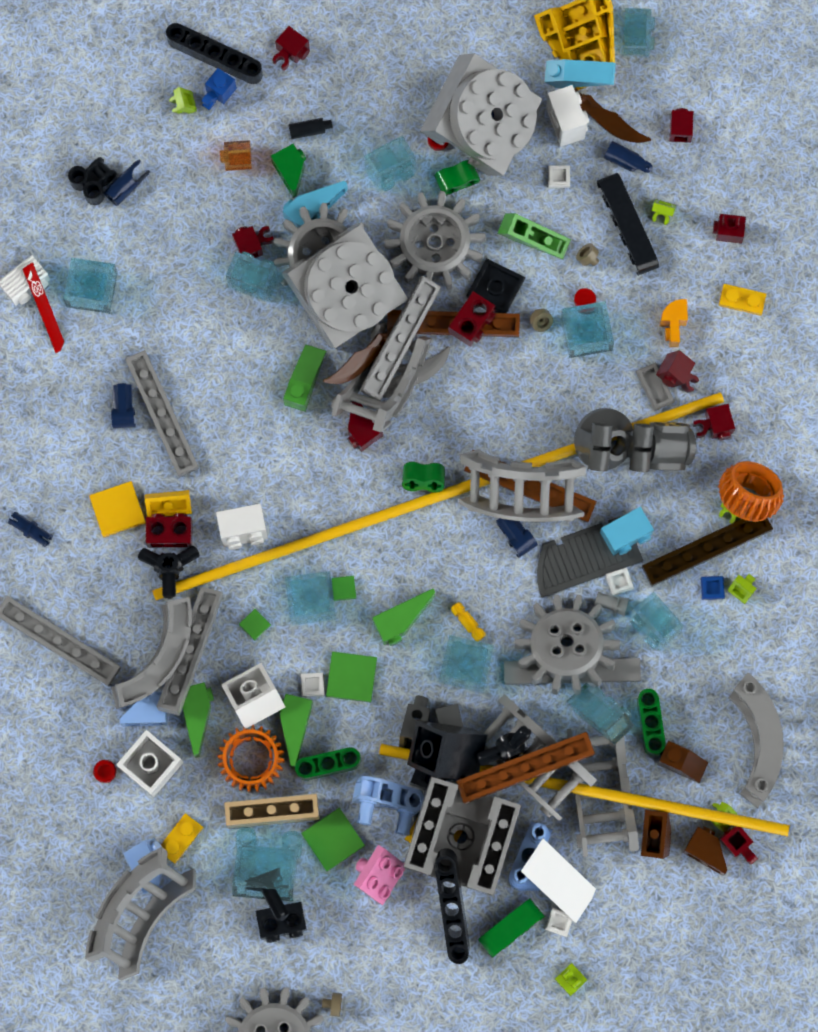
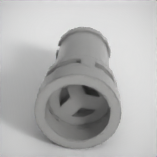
(616, 604)

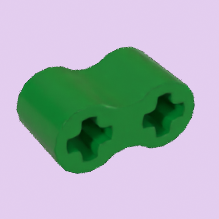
(457, 177)
(423, 477)

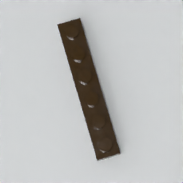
(704, 549)

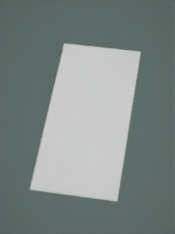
(559, 880)

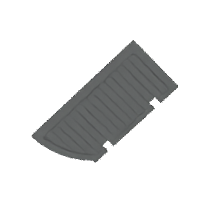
(579, 560)

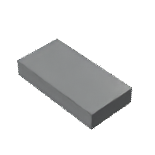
(655, 389)

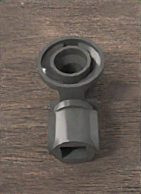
(648, 446)

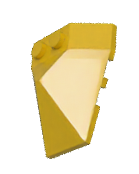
(579, 30)

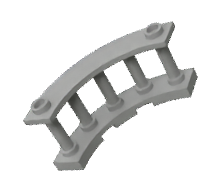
(400, 392)
(520, 472)
(172, 647)
(766, 735)
(541, 740)
(625, 814)
(120, 898)

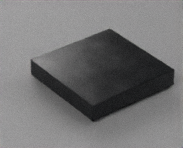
(497, 285)

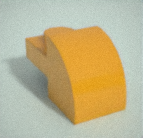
(673, 316)

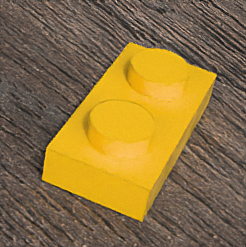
(742, 299)
(168, 503)
(181, 837)

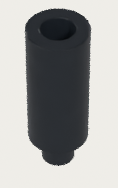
(309, 128)

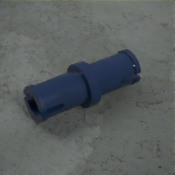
(30, 529)

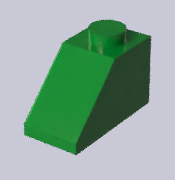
(290, 167)

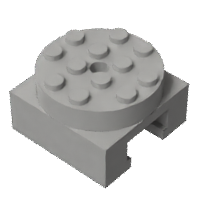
(465, 118)
(322, 281)
(487, 828)

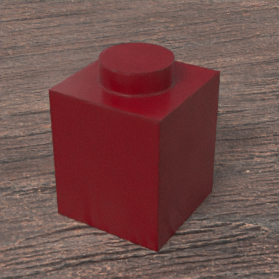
(681, 125)

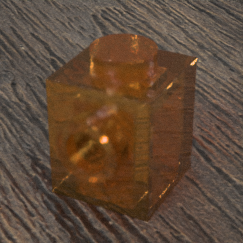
(236, 155)

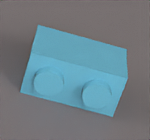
(627, 531)

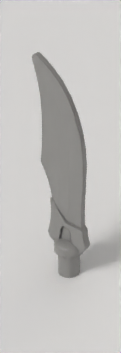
(423, 373)

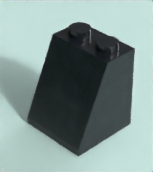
(446, 750)

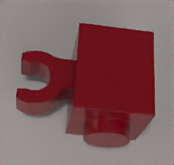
(291, 46)
(729, 228)
(247, 240)
(677, 371)
(718, 421)
(738, 842)

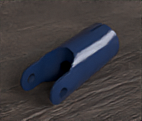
(626, 158)
(124, 185)

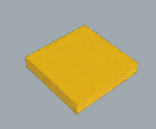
(117, 509)

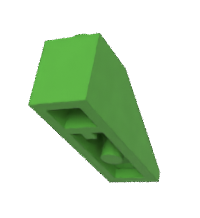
(533, 235)
(304, 378)
(399, 619)
(197, 713)
(294, 724)

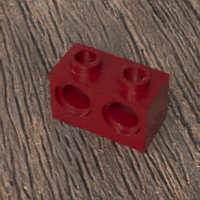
(467, 317)
(168, 537)

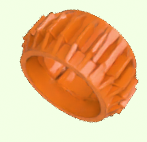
(744, 503)
(246, 736)

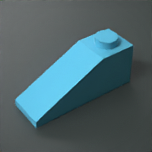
(579, 73)
(313, 201)

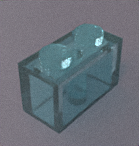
(637, 32)

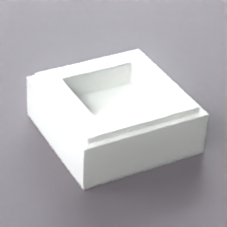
(559, 176)
(619, 581)
(312, 684)
(558, 922)

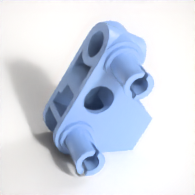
(376, 792)
(533, 837)

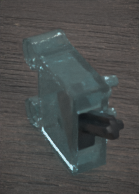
(266, 871)

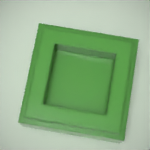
(343, 588)
(254, 624)

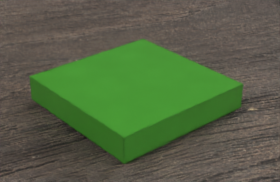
(351, 677)
(333, 839)

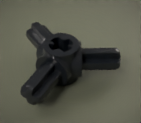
(166, 574)
(507, 747)

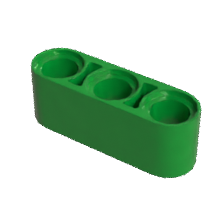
(651, 711)
(317, 760)
(511, 927)

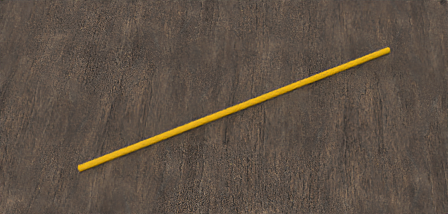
(409, 506)

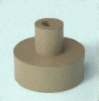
(588, 255)
(541, 320)
(333, 1004)

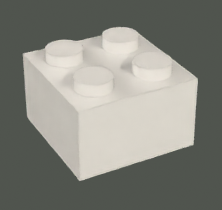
(566, 115)
(242, 526)
(253, 695)
(149, 763)

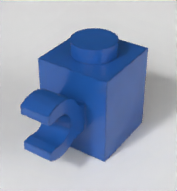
(218, 87)

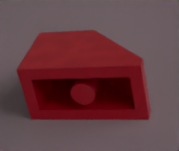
(361, 431)

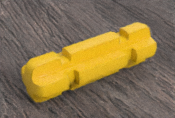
(468, 621)

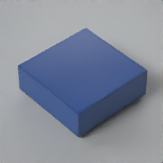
(712, 587)

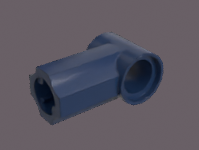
(123, 410)
(518, 537)

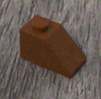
(683, 762)
(656, 834)
(707, 850)

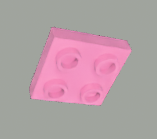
(379, 874)

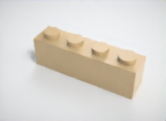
(271, 811)

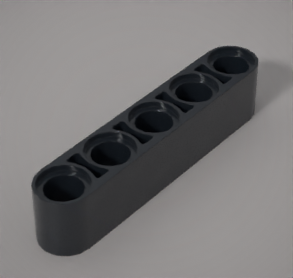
(208, 46)
(629, 224)
(452, 916)

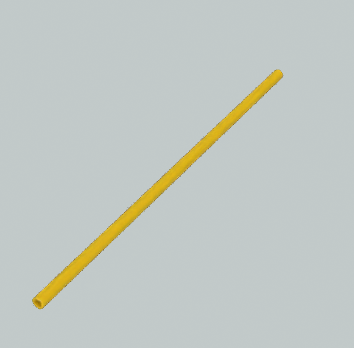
(637, 800)

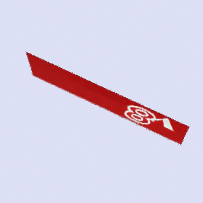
(44, 307)

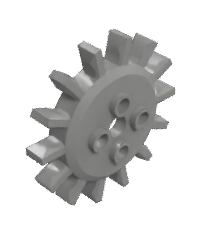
(449, 226)
(309, 236)
(568, 664)
(274, 1014)

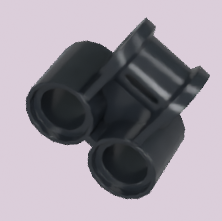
(95, 178)

